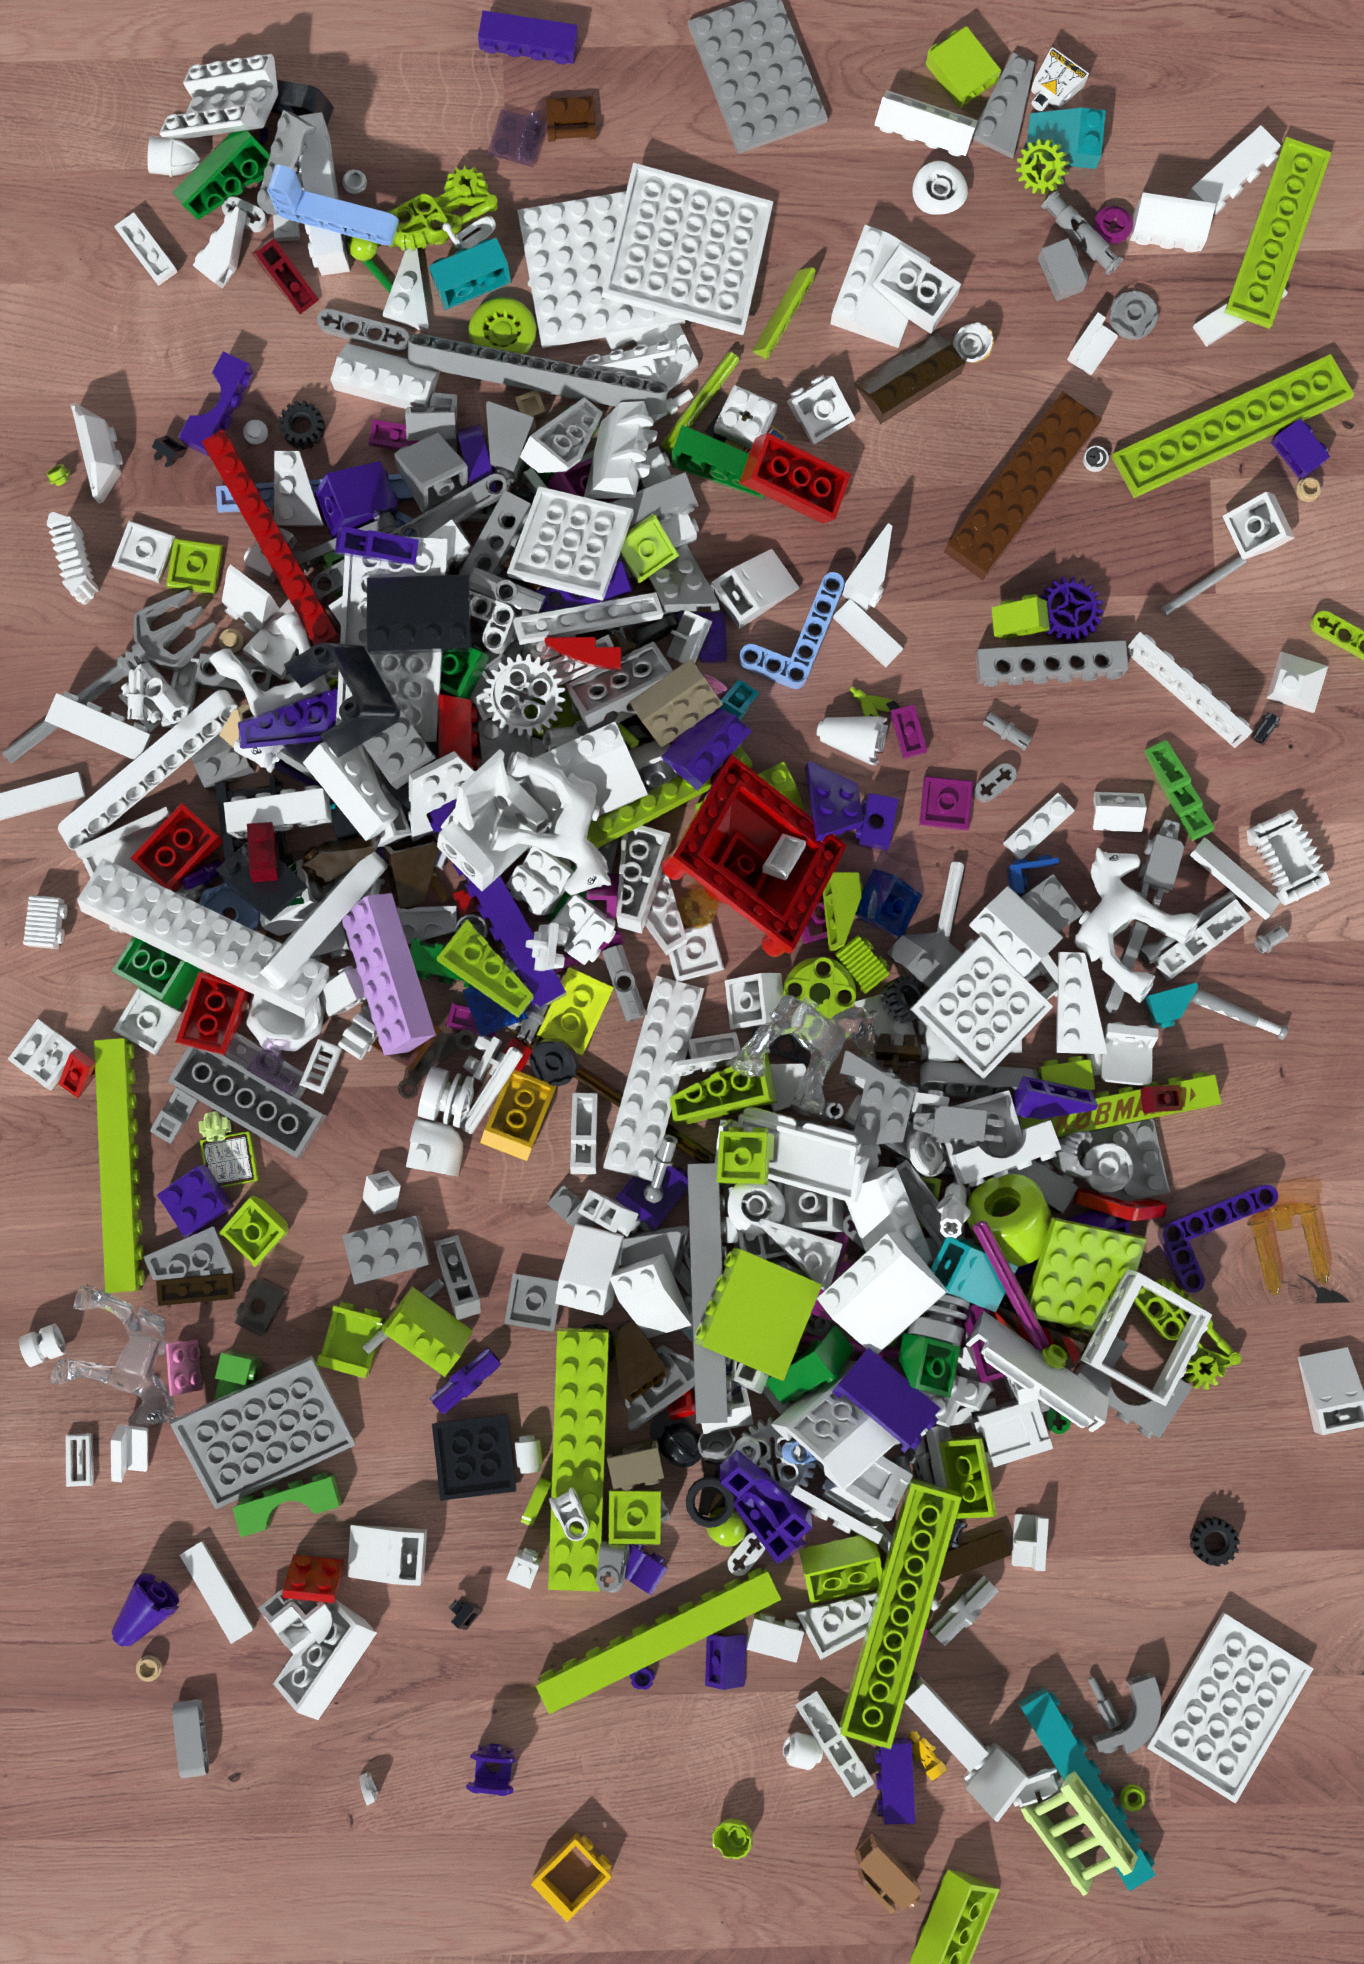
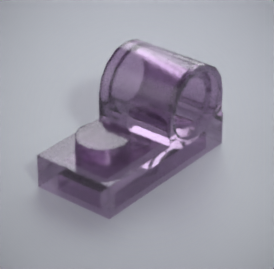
(283, 1081)

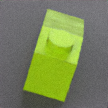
(840, 905)

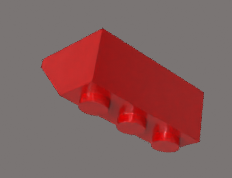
(456, 728)

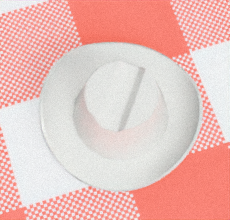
(939, 188)
(754, 1202)

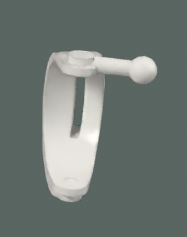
(486, 226)

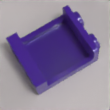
(673, 1185)

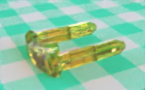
(1281, 1214)

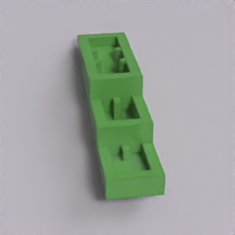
(1179, 790)

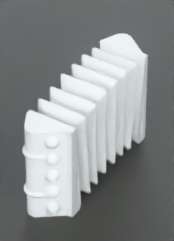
(72, 556)
(1289, 856)

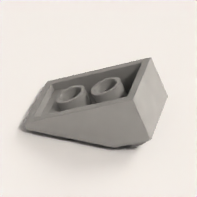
(220, 763)

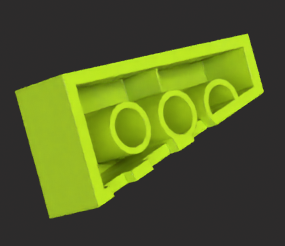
(722, 1095)

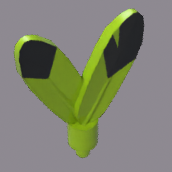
(871, 704)

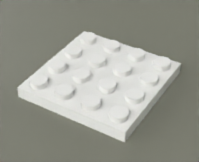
(570, 543)
(981, 1007)

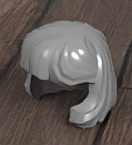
(1070, 1156)

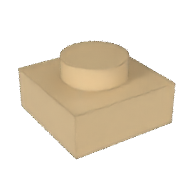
(531, 404)

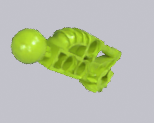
(462, 189)
(1170, 1312)

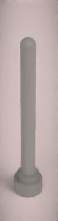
(1151, 951)

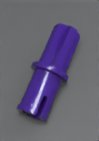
(202, 875)

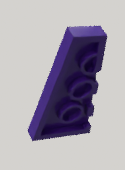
(292, 723)

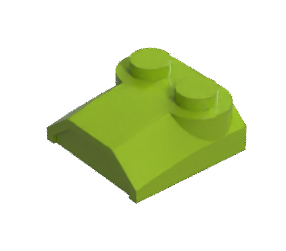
(255, 1229)

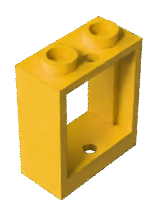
(554, 1896)

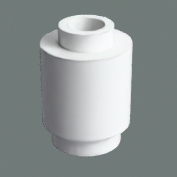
(528, 1454)

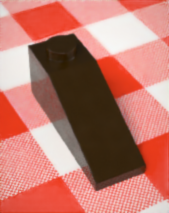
(336, 857)

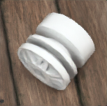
(447, 1097)

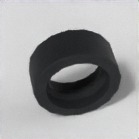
(704, 1521)

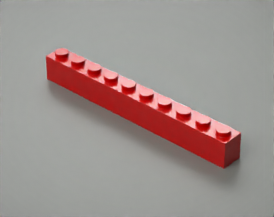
(271, 539)

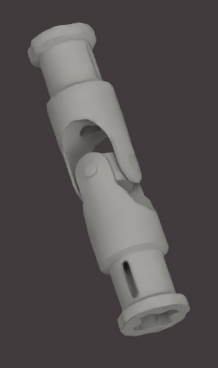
(1085, 236)

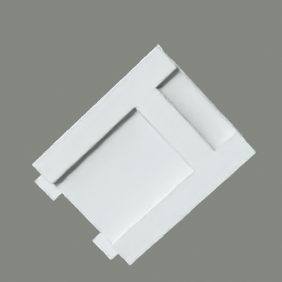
(1012, 1431)
(873, 1494)

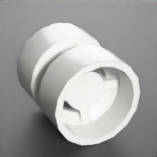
(46, 1343)

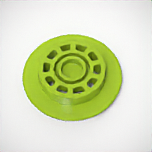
(503, 330)

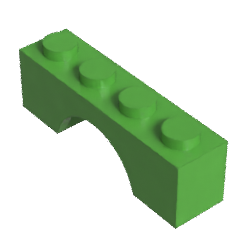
(319, 1495)

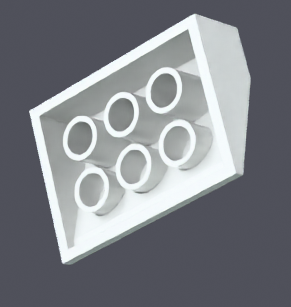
(859, 304)
(599, 759)
(882, 1293)

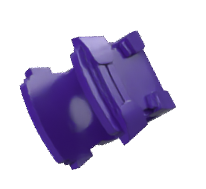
(489, 1782)

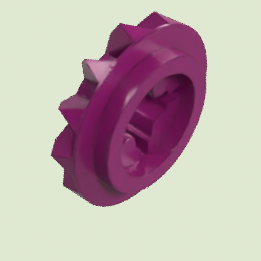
(1123, 222)

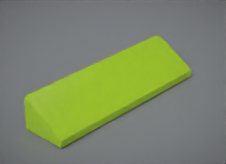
(784, 312)

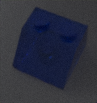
(888, 903)

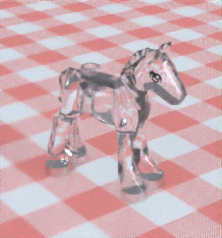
(815, 1033)
(135, 1362)

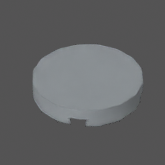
(1133, 315)

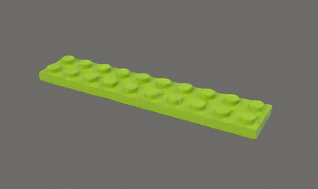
(1232, 426)

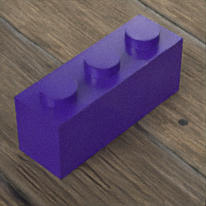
(895, 1782)

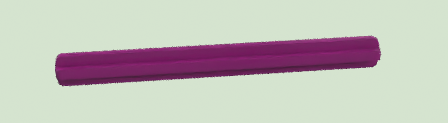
(1011, 1285)

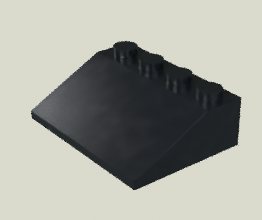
(418, 614)

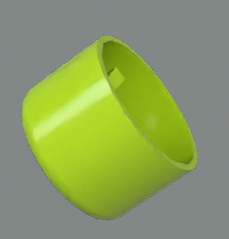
(1021, 1232)

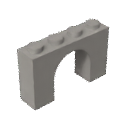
(1148, 1414)

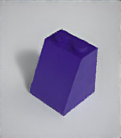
(355, 496)

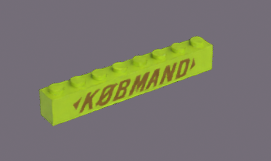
(1127, 1106)

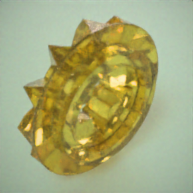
(707, 912)

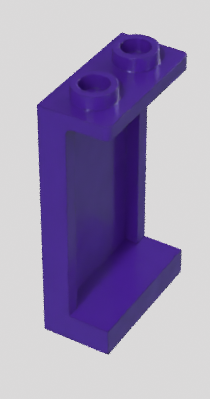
(888, 1399)

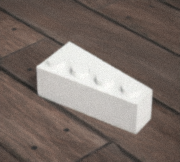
(352, 789)
(284, 810)
(640, 874)

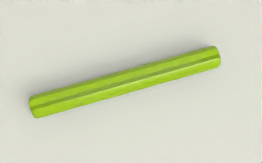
(702, 399)

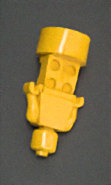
(924, 1751)

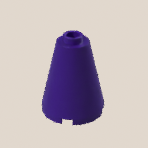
(144, 1609)

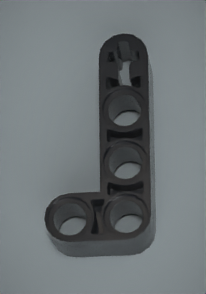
(301, 100)

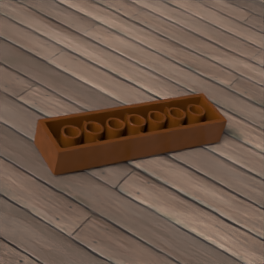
(1022, 485)

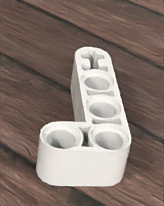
(491, 618)

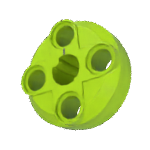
(822, 988)

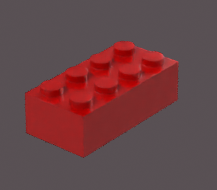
(795, 478)

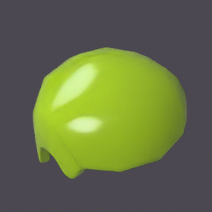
(729, 1533)
(733, 1838)

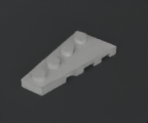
(285, 151)

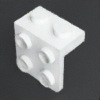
(1128, 1054)

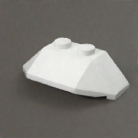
(98, 451)

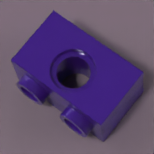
(885, 809)

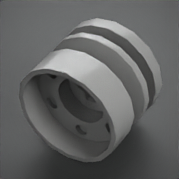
(939, 1320)

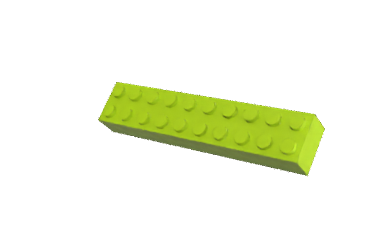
(579, 1453)
(899, 1613)

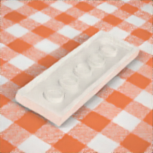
(1187, 690)

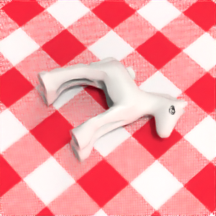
(278, 696)
(568, 828)
(1116, 912)

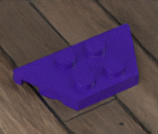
(833, 802)

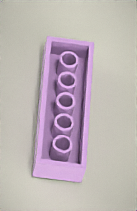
(388, 974)

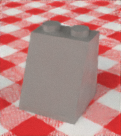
(507, 438)
(432, 470)

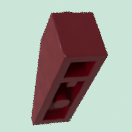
(284, 275)

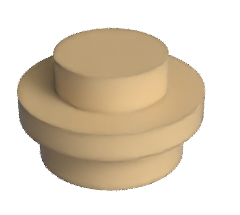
(1308, 489)
(231, 639)
(149, 1668)

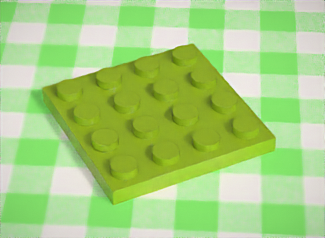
(1081, 1272)

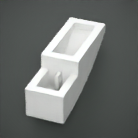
(584, 1133)

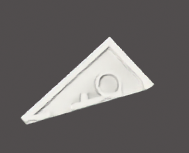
(406, 298)
(810, 1252)

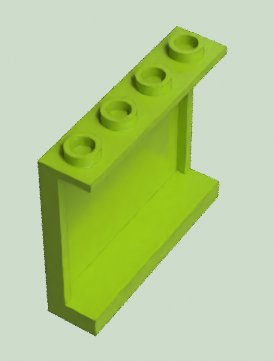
(757, 1313)

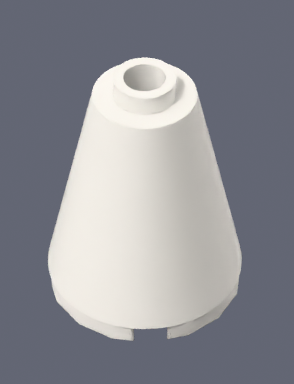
(855, 736)

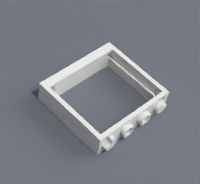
(1113, 1319)

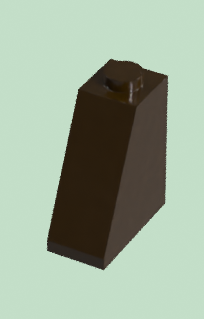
(411, 869)
(637, 1361)

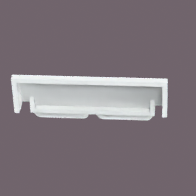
(808, 1155)
(1027, 1368)

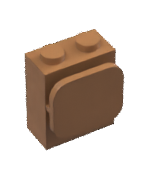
(886, 1876)

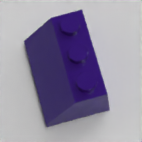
(706, 746)

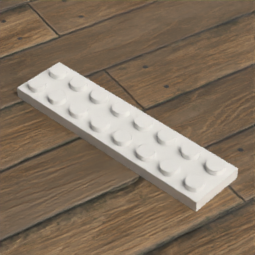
(646, 1096)

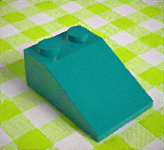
(1076, 129)

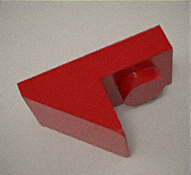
(77, 1073)

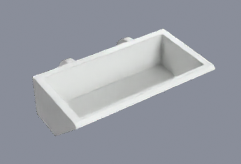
(620, 452)

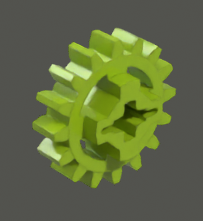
(1041, 156)

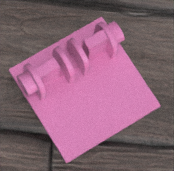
(183, 1367)

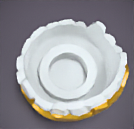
(974, 342)

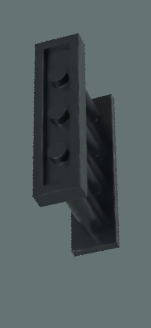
(232, 843)

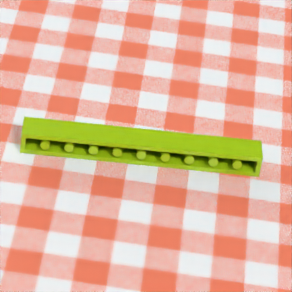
(118, 1165)
(657, 1640)

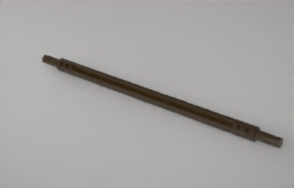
(615, 1096)

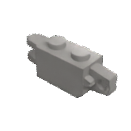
(1162, 862)
(957, 1124)

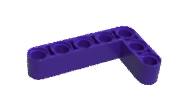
(1207, 1224)

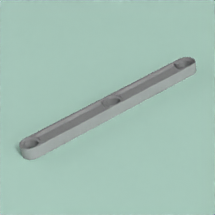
(456, 509)

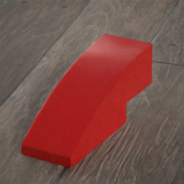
(584, 651)

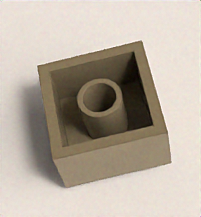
(635, 1464)

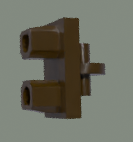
(897, 1055)

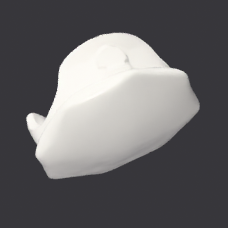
(281, 1028)

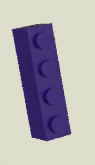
(528, 37)

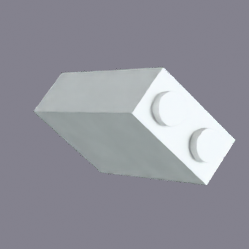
(945, 1724)

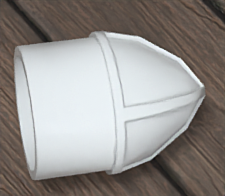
(170, 156)

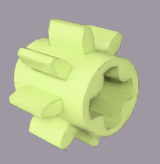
(214, 1126)

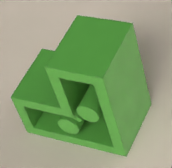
(236, 1371)

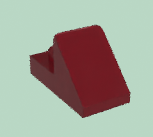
(1161, 1099)

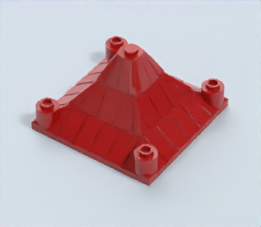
(733, 840)

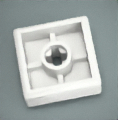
(742, 403)

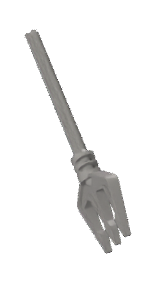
(149, 647)

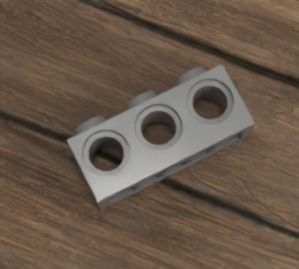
(220, 682)

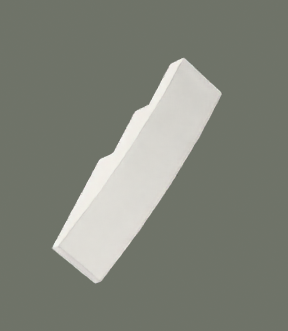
(1203, 939)
(835, 1745)

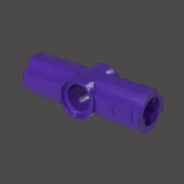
(465, 1381)

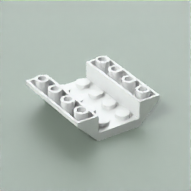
(226, 98)
(835, 1432)

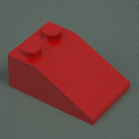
(212, 1014)

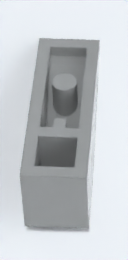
(457, 1277)

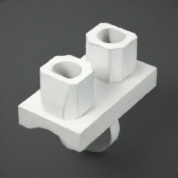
(545, 946)
(490, 1047)

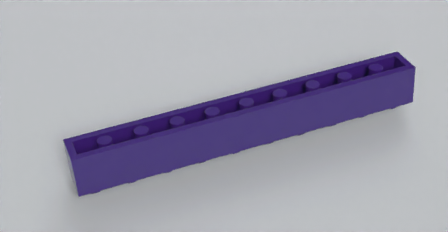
(509, 927)

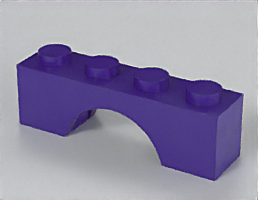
(233, 378)
(747, 1479)

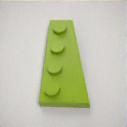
(481, 967)

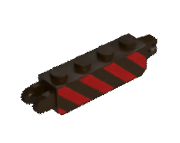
(1070, 1339)

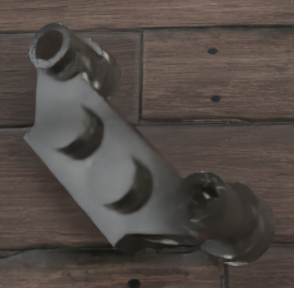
(441, 1048)

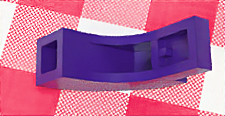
(475, 455)

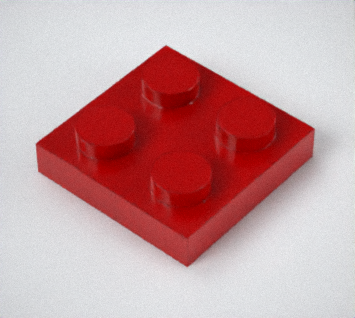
(313, 1578)

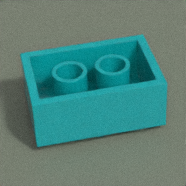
(470, 273)

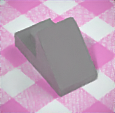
(567, 1206)

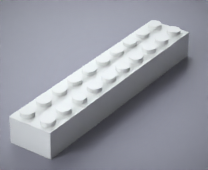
(197, 936)

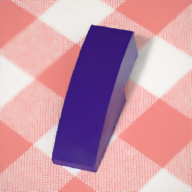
(376, 546)

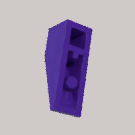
(1047, 1099)
(763, 1527)

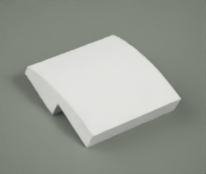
(42, 1054)

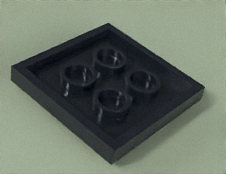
(474, 1457)

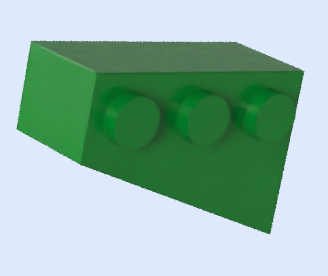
(426, 963)
(812, 1367)

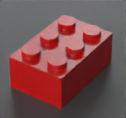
(176, 848)

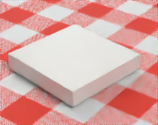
(144, 551)
(697, 956)
(147, 1021)

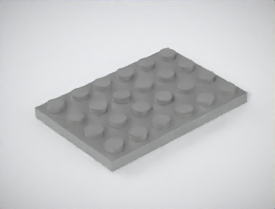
(757, 72)
(263, 1432)

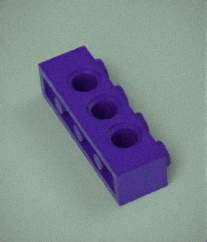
(618, 586)

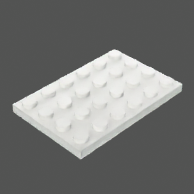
(1229, 1707)

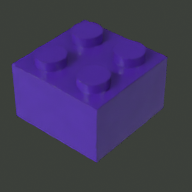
(195, 1200)

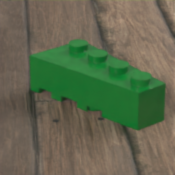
(223, 174)
(710, 459)

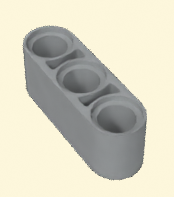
(190, 1738)

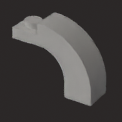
(1141, 1722)

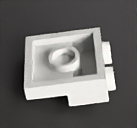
(820, 408)
(539, 881)
(585, 928)

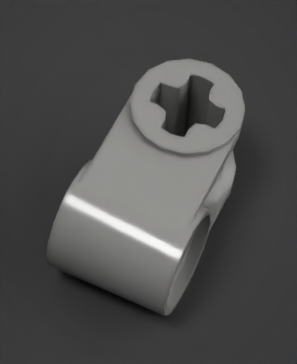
(612, 1563)

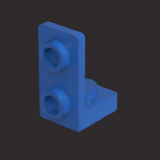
(1018, 881)

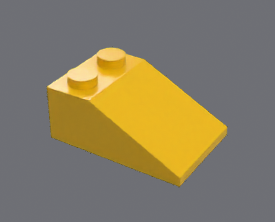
(518, 1115)

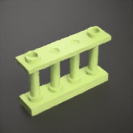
(1095, 1818)

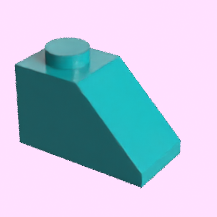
(739, 699)
(1169, 1005)

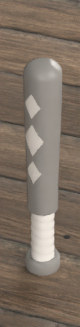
(1233, 1011)

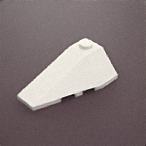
(563, 439)

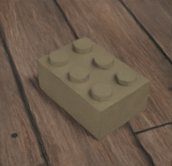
(676, 703)

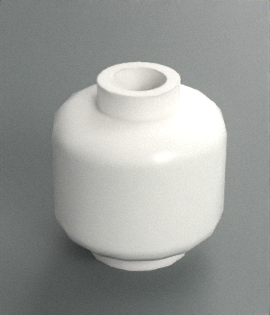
(802, 1751)

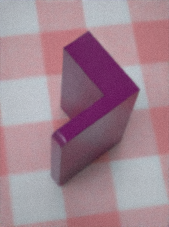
(607, 893)

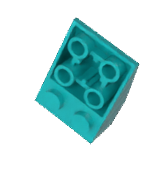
(968, 1273)

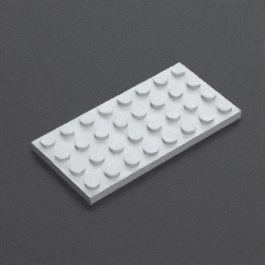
(409, 677)

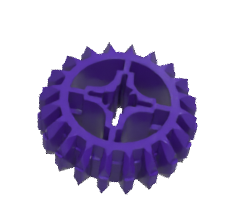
(1089, 603)

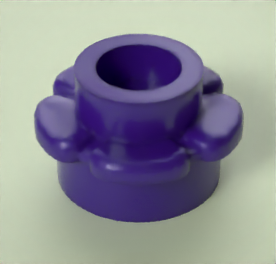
(645, 1683)

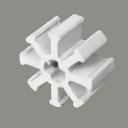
(360, 1035)

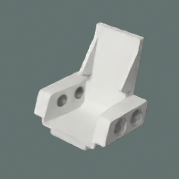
(483, 802)

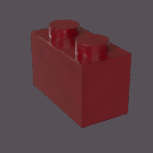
(262, 852)

